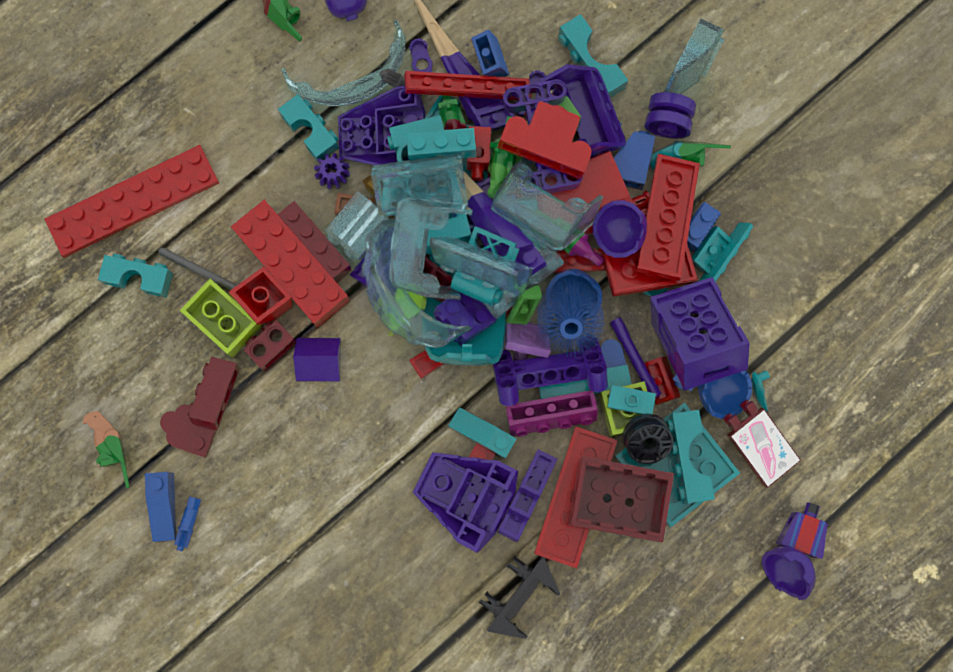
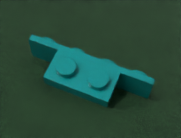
(719, 249)

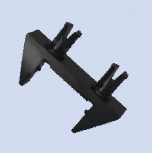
(504, 612)

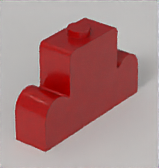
(548, 140)

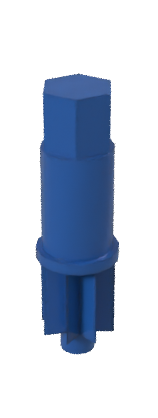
(187, 523)

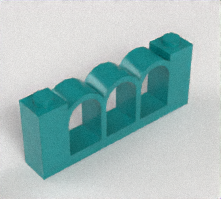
(456, 227)

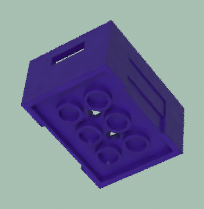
(693, 352)

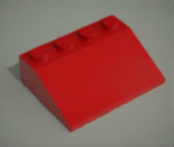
(600, 178)

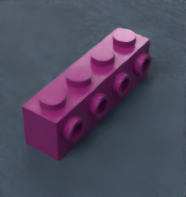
(552, 413)

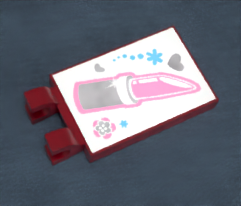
(761, 443)

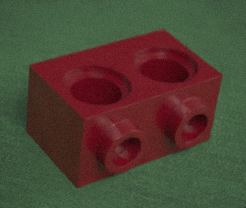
(274, 350)

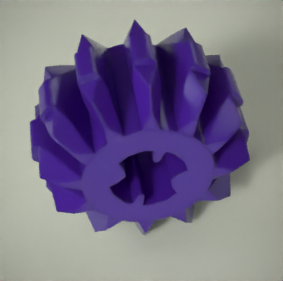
(334, 164)

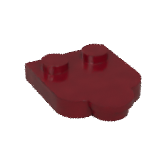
(184, 434)

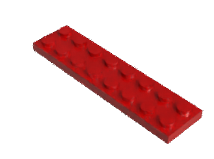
(131, 201)

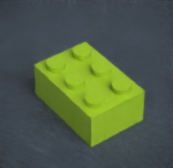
(220, 318)

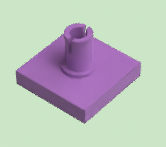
(526, 340)

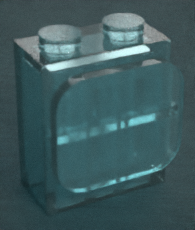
(354, 225)

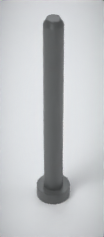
(196, 268)

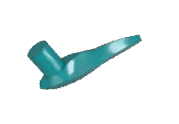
(758, 388)

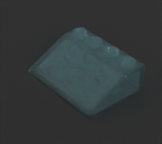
(696, 57)
(480, 264)

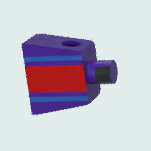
(805, 532)

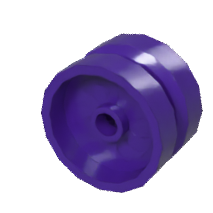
(670, 115)

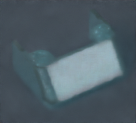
(540, 212)
(409, 245)

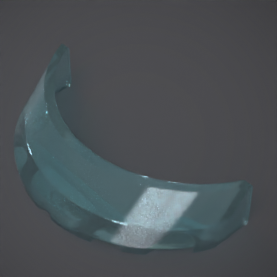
(358, 89)
(395, 305)

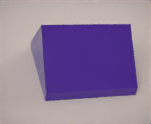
(317, 359)

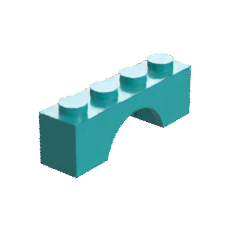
(575, 37)
(694, 485)

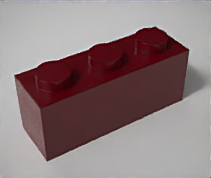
(213, 393)

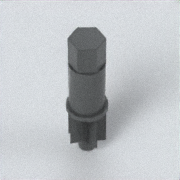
(392, 78)

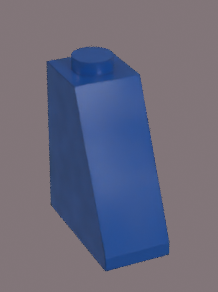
(635, 158)

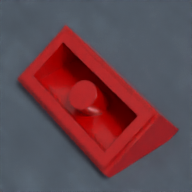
(663, 376)

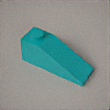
(482, 433)

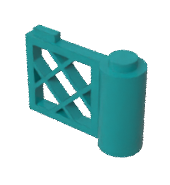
(475, 288)

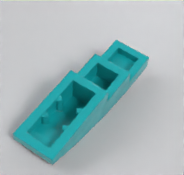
(616, 376)

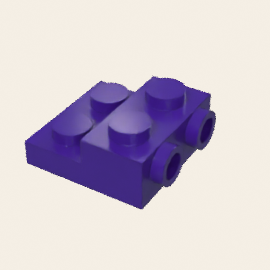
(464, 313)

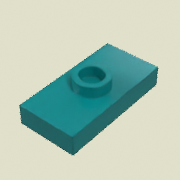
(631, 400)

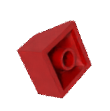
(262, 297)

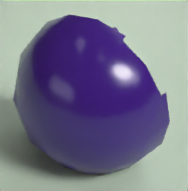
(620, 228)
(790, 571)

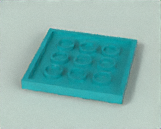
(705, 458)

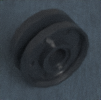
(647, 438)

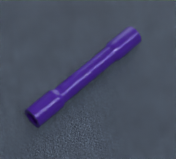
(624, 337)

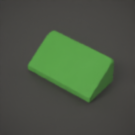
(525, 306)

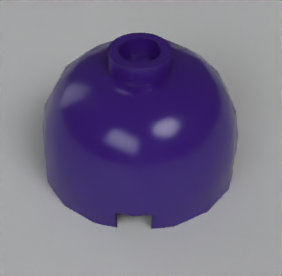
(346, 8)

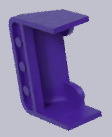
(591, 99)

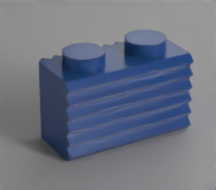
(489, 54)
(701, 225)

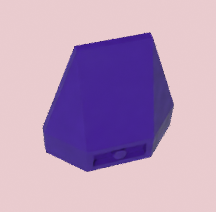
(366, 127)

